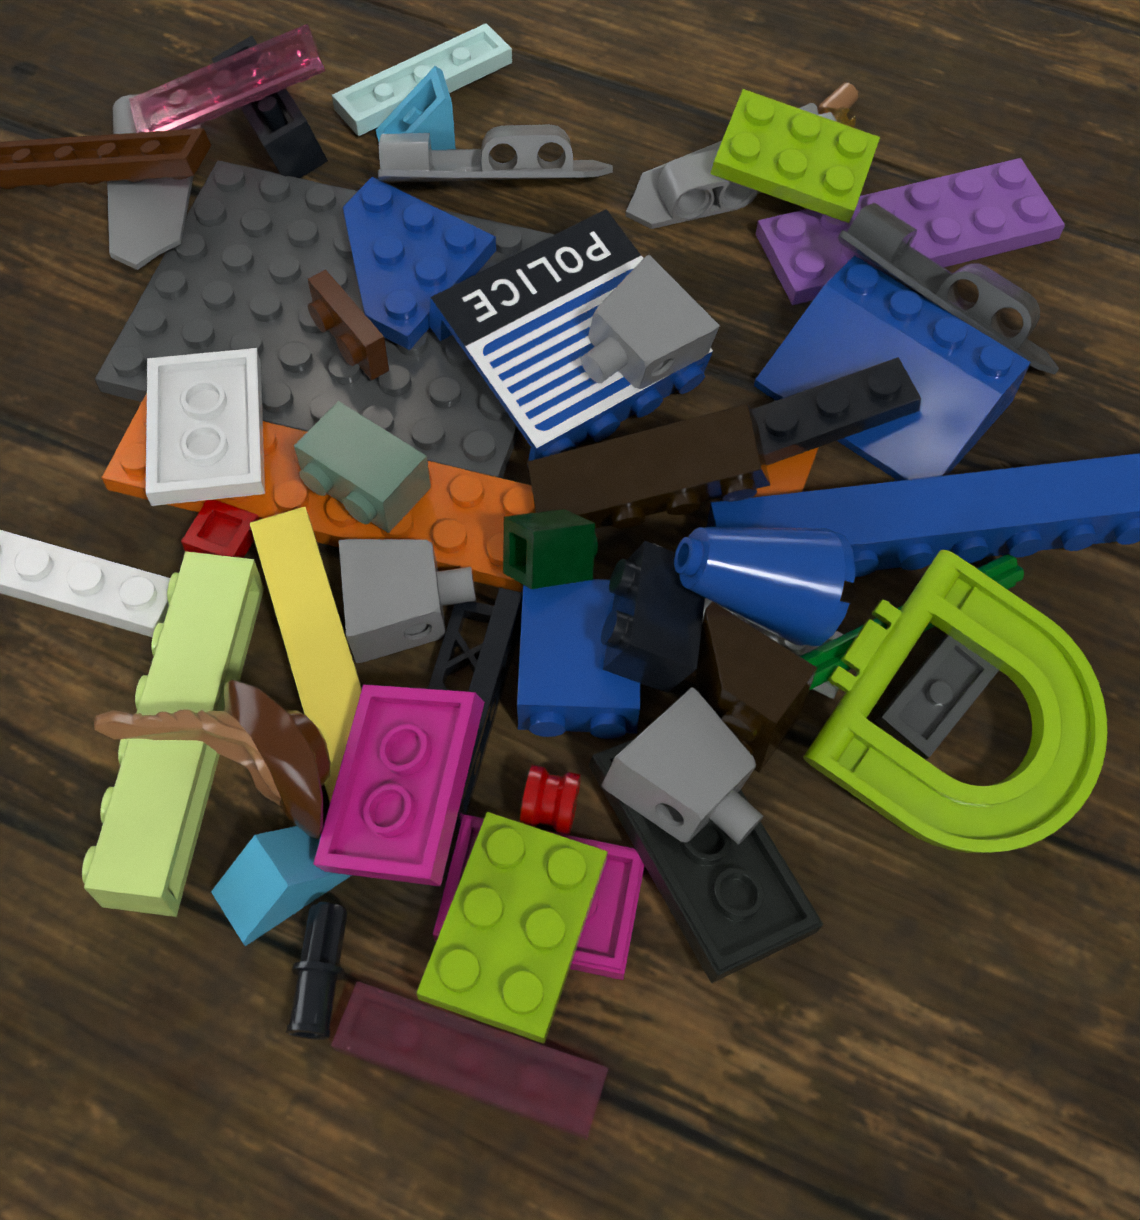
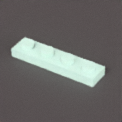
(460, 59)

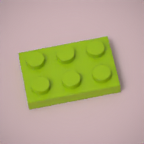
(795, 155)
(513, 927)

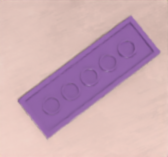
(954, 217)

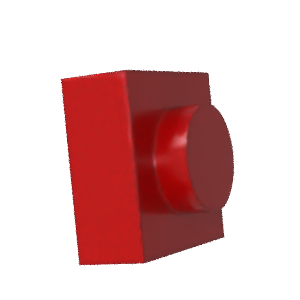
(220, 530)

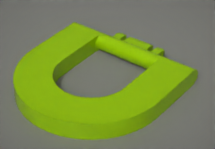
(1025, 646)

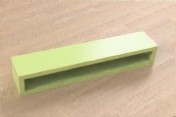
(165, 784)

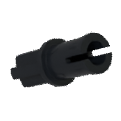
(318, 972)

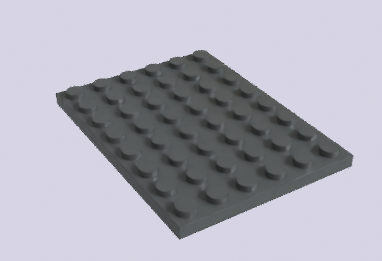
(246, 286)

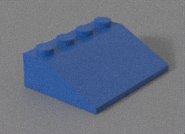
(956, 369)

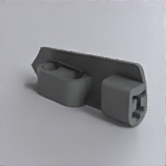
(886, 244)

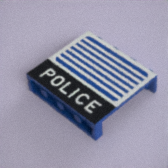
(531, 325)

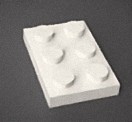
(204, 427)

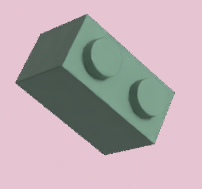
(362, 467)

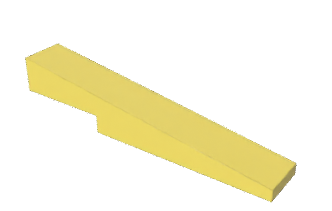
(310, 628)

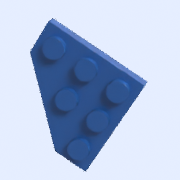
(407, 255)

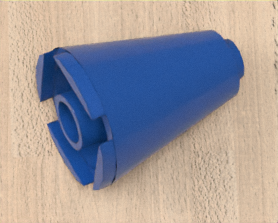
(772, 577)

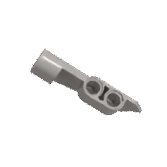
(411, 158)
(688, 191)
(146, 214)

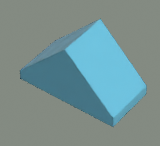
(425, 111)
(272, 881)

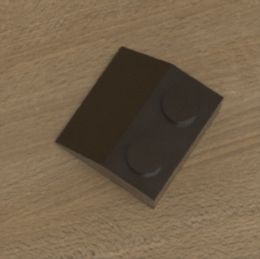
(750, 682)

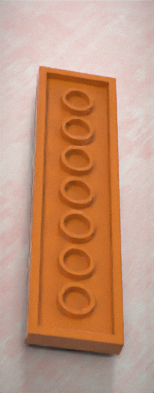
(457, 514)

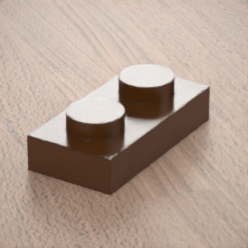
(354, 333)

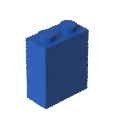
(563, 664)

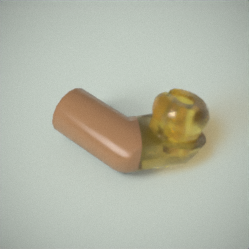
(839, 104)

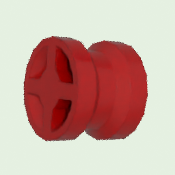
(550, 799)

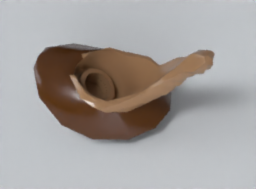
(275, 745)

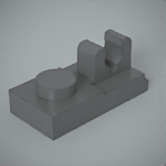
(936, 696)

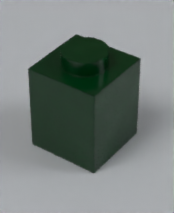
(549, 548)

